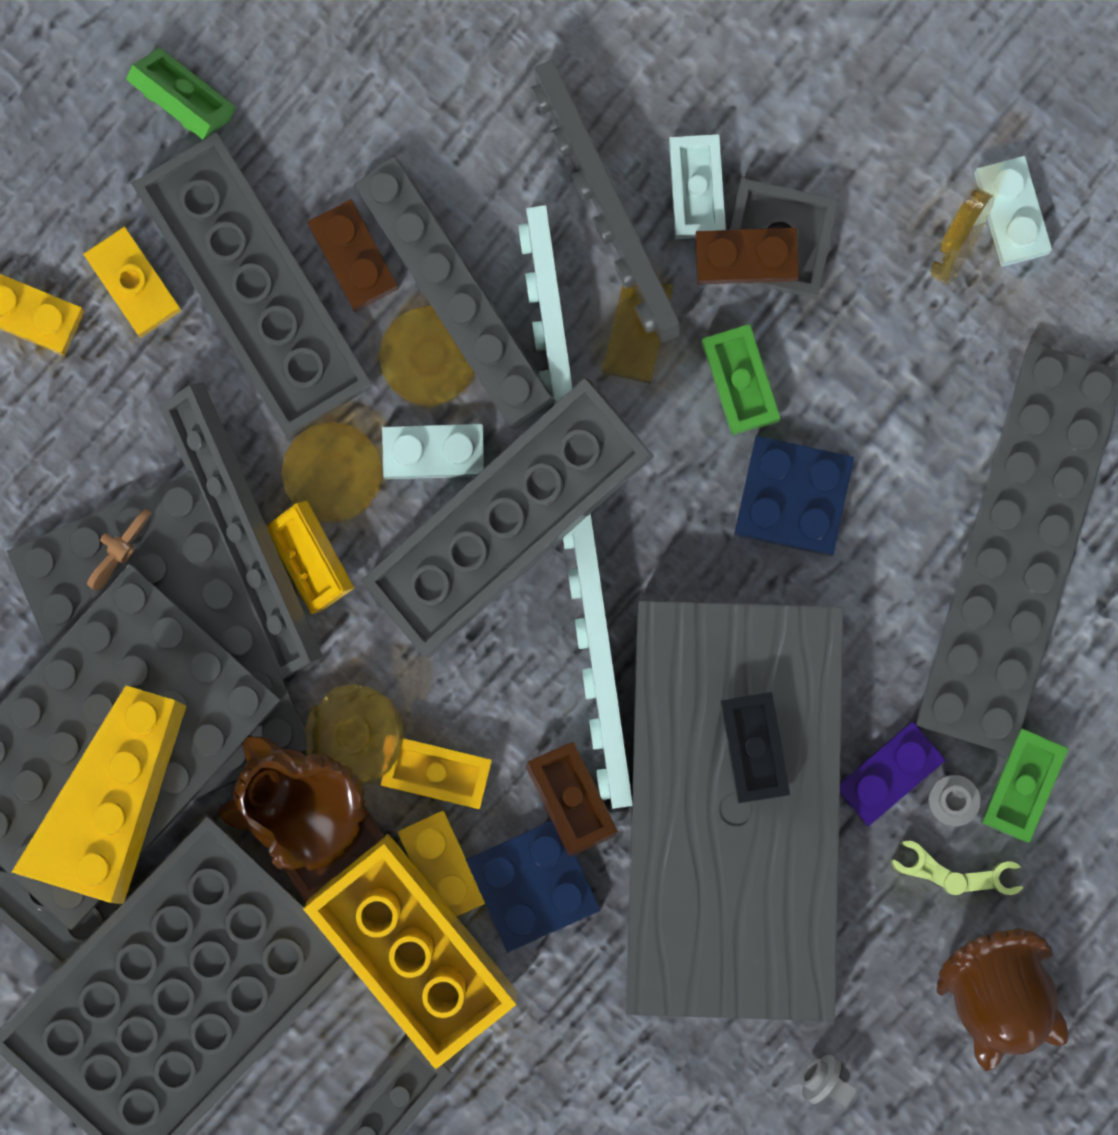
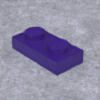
(890, 774)

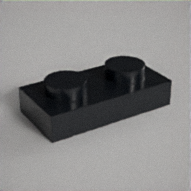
(755, 747)

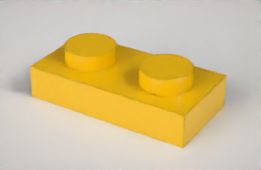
(37, 316)
(439, 774)
(441, 861)

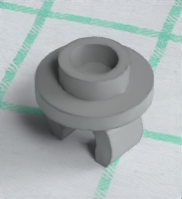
(954, 800)
(822, 1079)

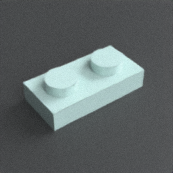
(696, 185)
(1016, 214)
(432, 451)

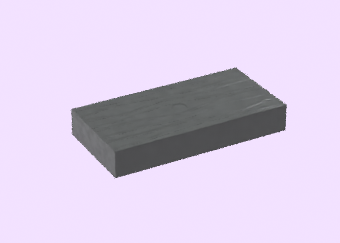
(725, 895)

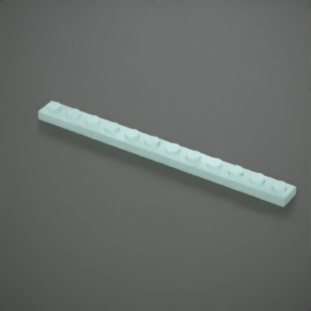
(585, 579)

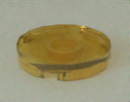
(962, 235)
(423, 360)
(333, 471)
(357, 730)

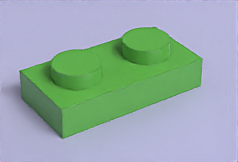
(181, 93)
(740, 380)
(1024, 785)

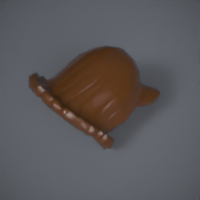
(296, 804)
(1004, 994)

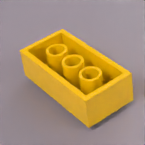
(411, 951)

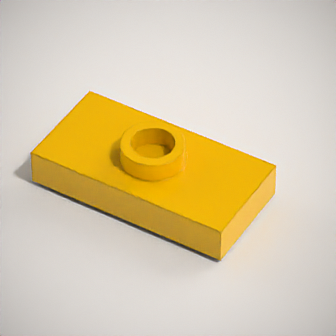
(132, 282)
(309, 557)

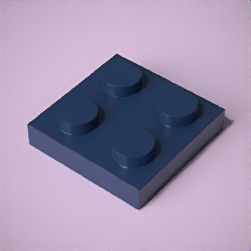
(794, 496)
(532, 886)

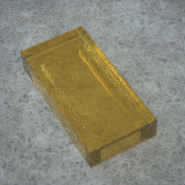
(630, 349)

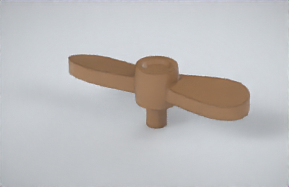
(118, 550)

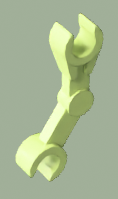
(954, 882)

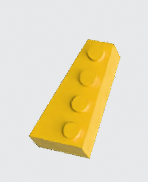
(108, 801)

